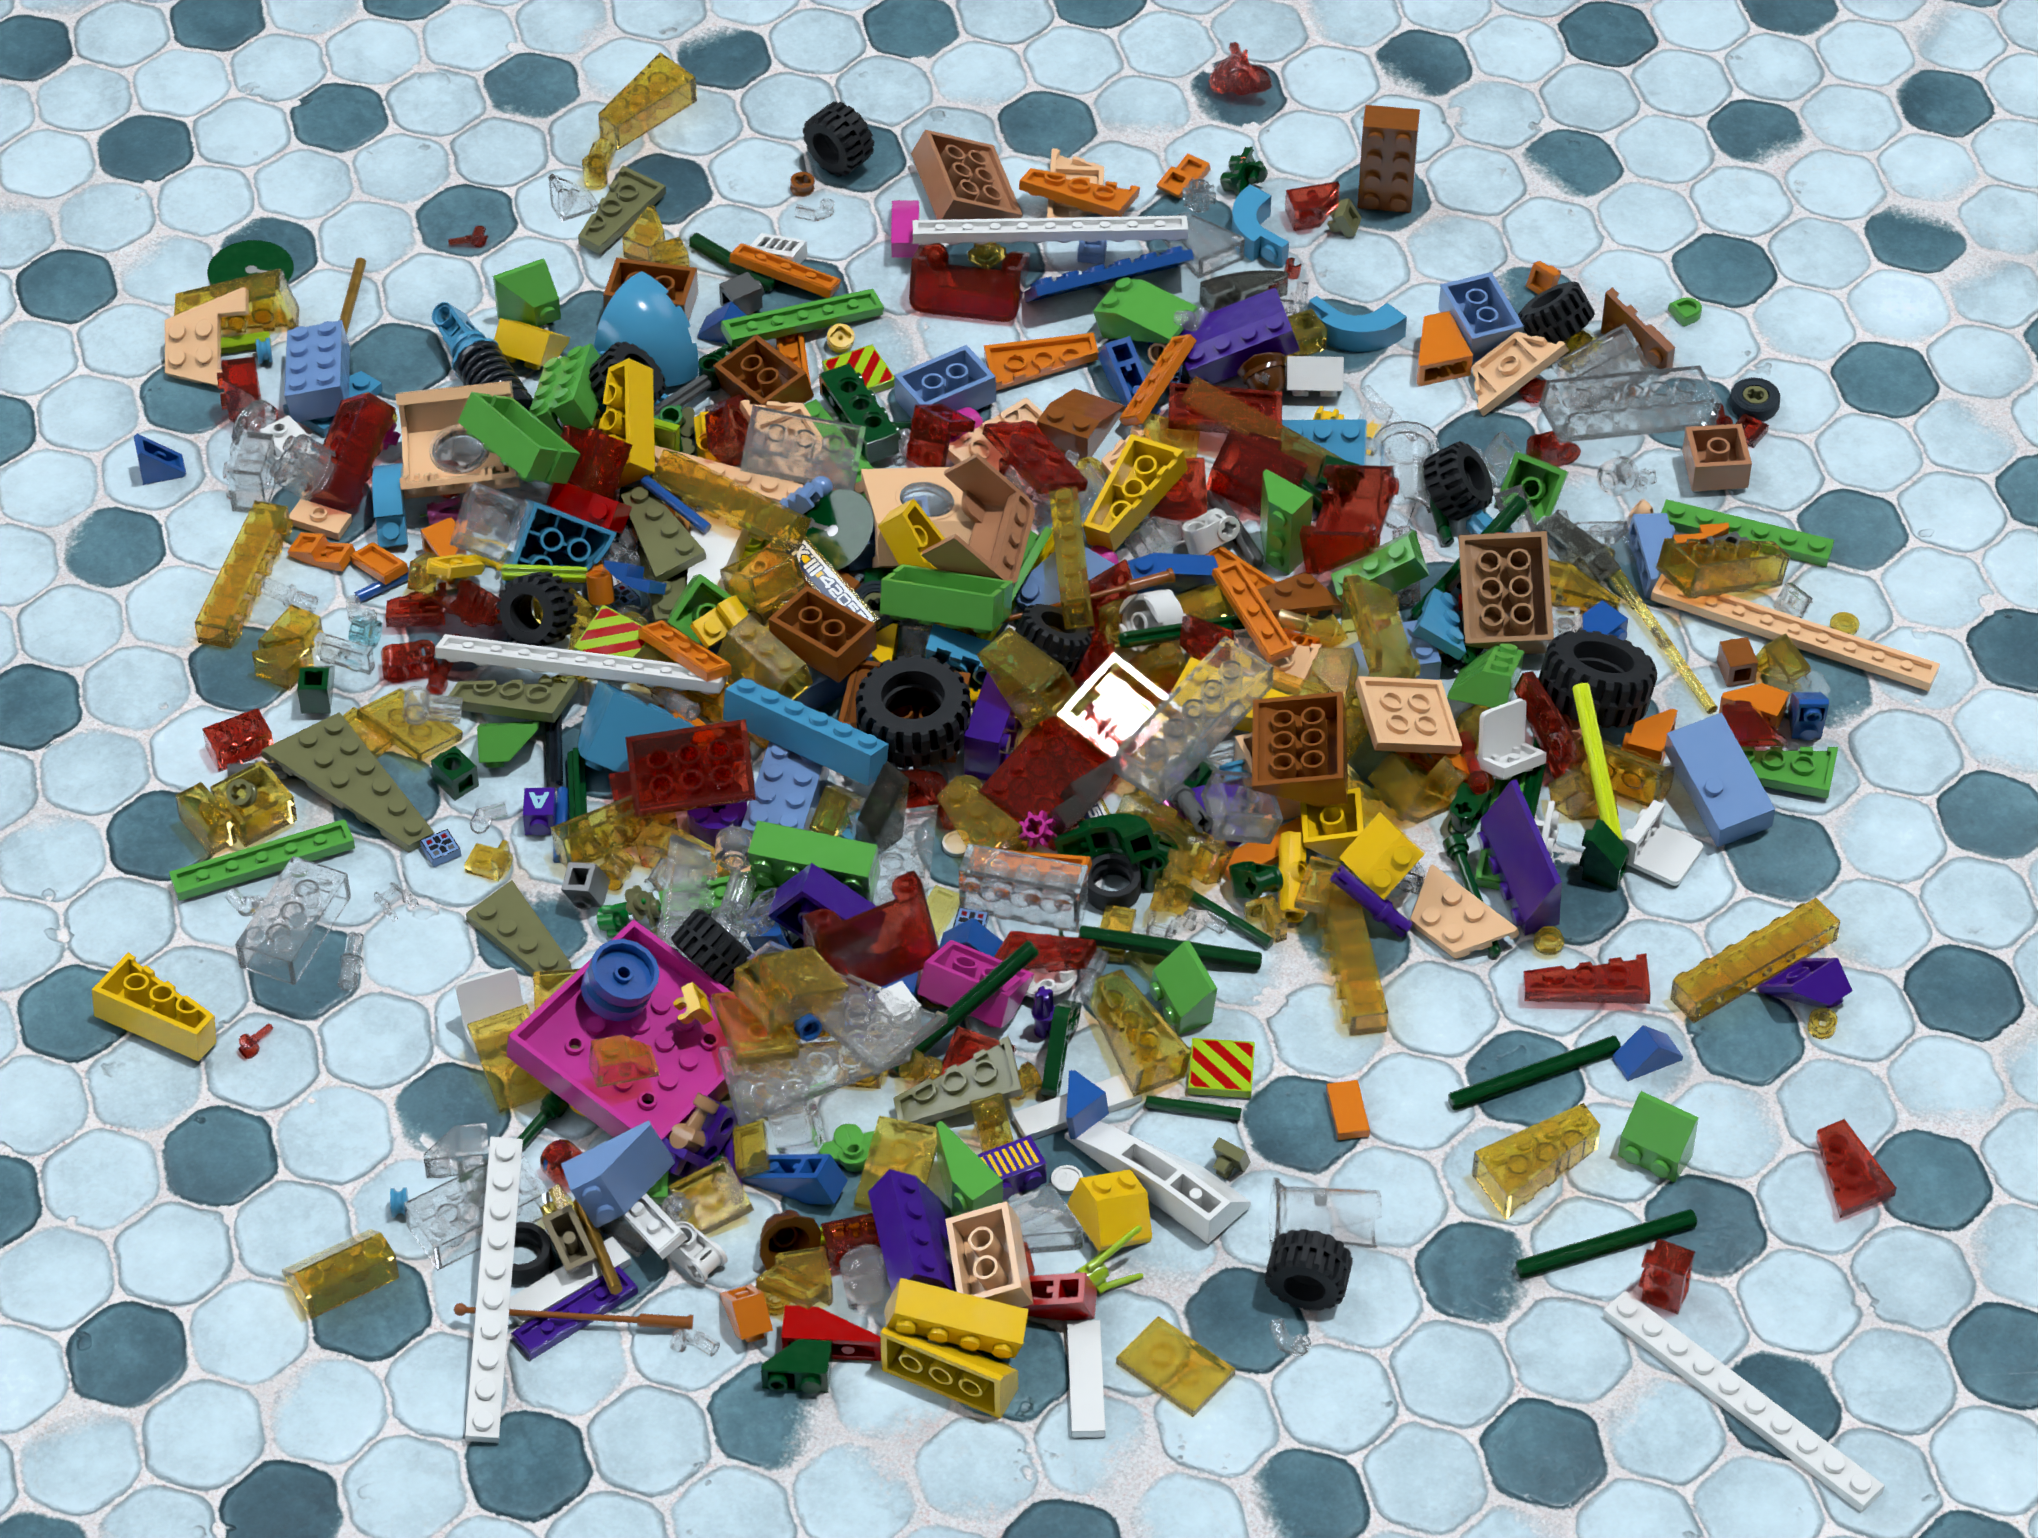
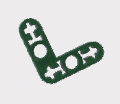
(1064, 1022)

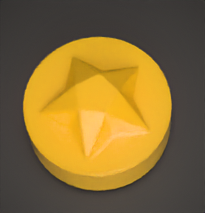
(840, 338)

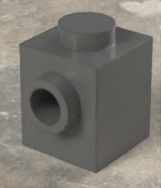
(743, 292)
(585, 885)

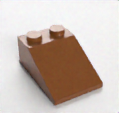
(1079, 421)

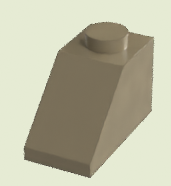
(569, 1239)

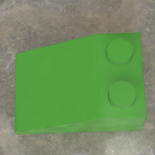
(1140, 312)
(965, 1177)

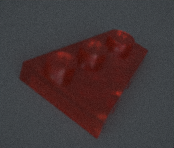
(1055, 952)
(1851, 1169)

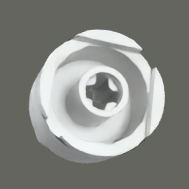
(1149, 611)

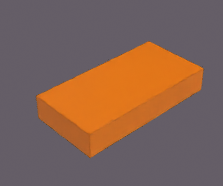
(379, 563)
(1347, 1110)

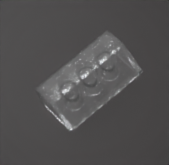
(685, 886)

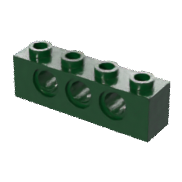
(856, 405)

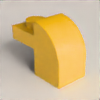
(716, 623)

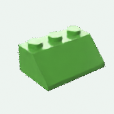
(1283, 514)
(1390, 565)
(1489, 677)

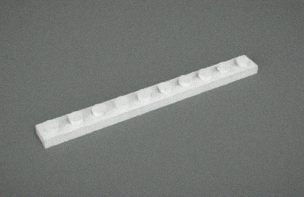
(1050, 229)
(572, 662)
(494, 1290)
(1744, 1401)

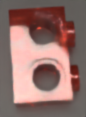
(726, 433)
(237, 739)
(847, 1234)
(1666, 1275)

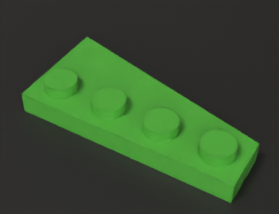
(1794, 771)

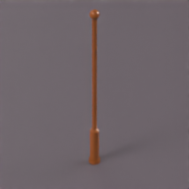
(1130, 586)
(642, 1320)

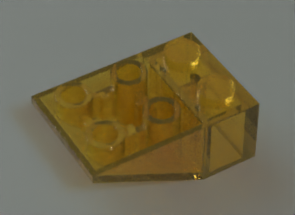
(1027, 677)
(786, 985)

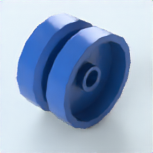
(620, 980)

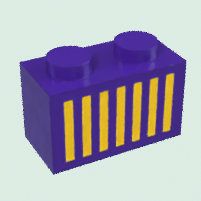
(1018, 1165)

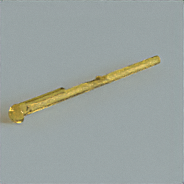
(1664, 642)

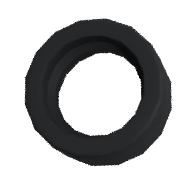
(1114, 865)
(536, 1269)

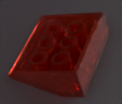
(691, 768)
(1041, 770)

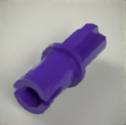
(1043, 1012)

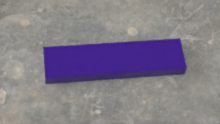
(595, 1298)

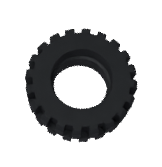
(1615, 669)
(915, 683)

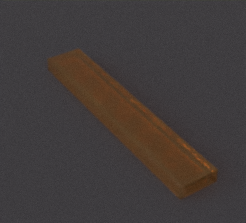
(1243, 418)

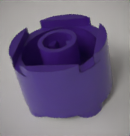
(708, 821)

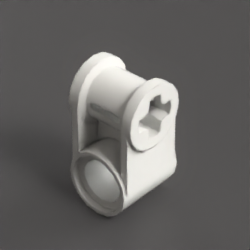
(1209, 531)
(699, 1254)

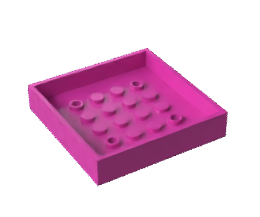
(680, 1050)

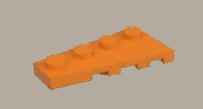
(1079, 192)
(1036, 358)

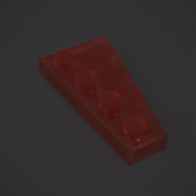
(1549, 727)
(1603, 983)

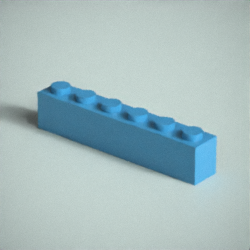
(806, 731)

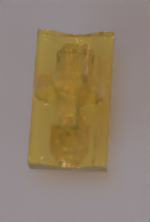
(991, 1121)

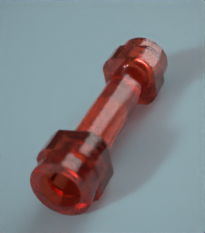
(438, 681)
(1478, 779)

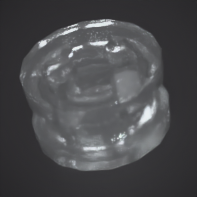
(678, 1207)

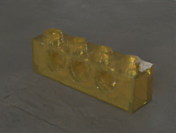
(595, 832)

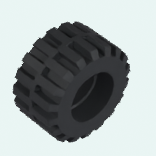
(838, 138)
(1557, 313)
(617, 353)
(1458, 481)
(555, 603)
(1046, 630)
(710, 947)
(1308, 1269)

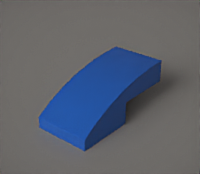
(633, 576)

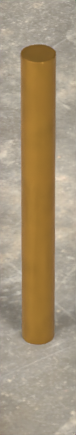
(352, 292)
(600, 1251)

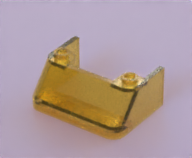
(1375, 618)

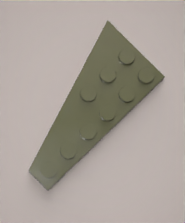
(349, 775)

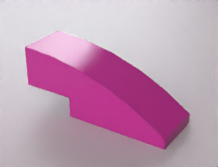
(902, 228)

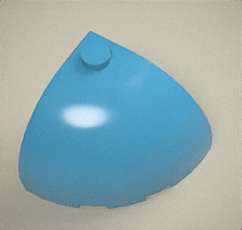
(650, 320)
(558, 539)
(617, 715)

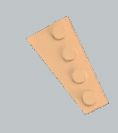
(976, 442)

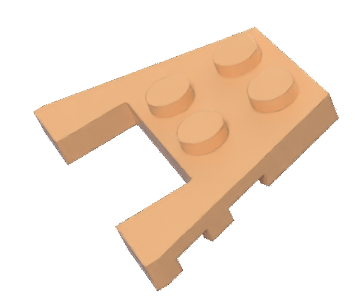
(195, 338)

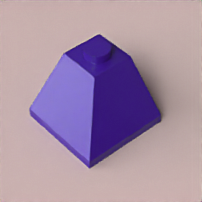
(1810, 982)

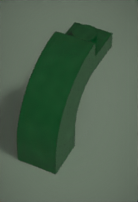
(1110, 834)

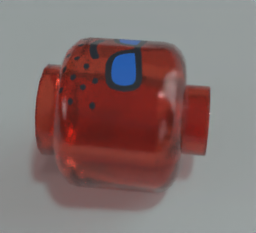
(556, 1154)

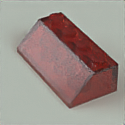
(357, 441)

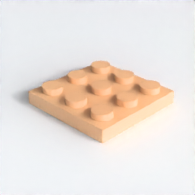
(1408, 715)

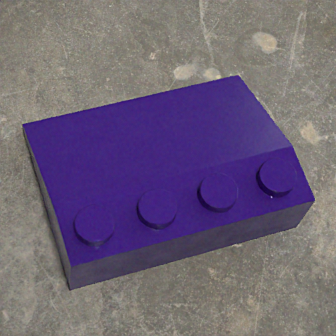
(1237, 334)
(1521, 861)
(912, 1230)

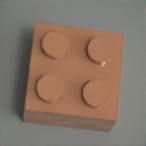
(1716, 457)

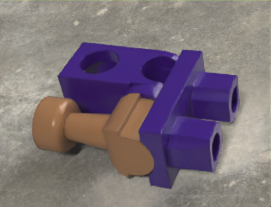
(701, 1137)

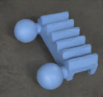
(804, 497)

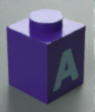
(539, 810)

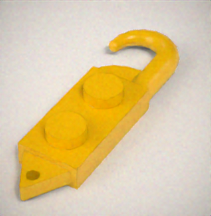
(459, 566)

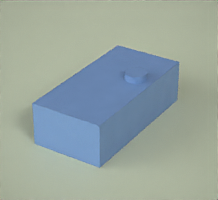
(1719, 780)

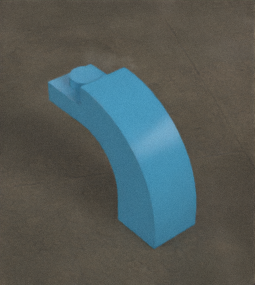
(1248, 214)
(1360, 332)
(389, 505)

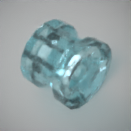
(365, 631)

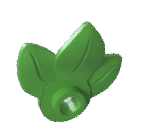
(849, 1146)

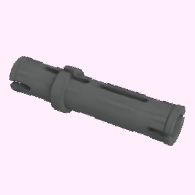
(1185, 800)

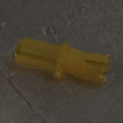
(1306, 624)

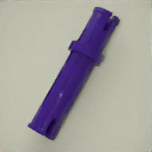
(1380, 909)

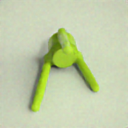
(1098, 1271)

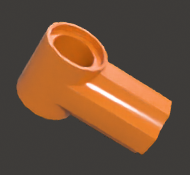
(600, 585)

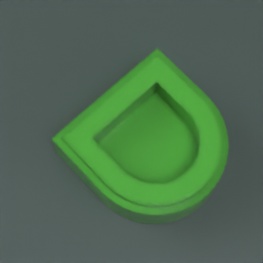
(1686, 310)

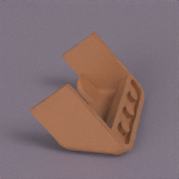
(1000, 529)

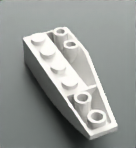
(1172, 1183)

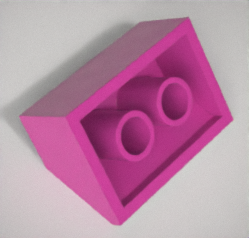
(959, 968)

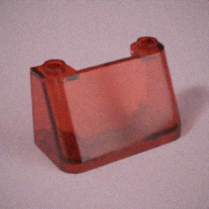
(967, 290)
(1350, 516)
(881, 941)

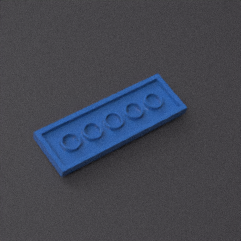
(1098, 275)

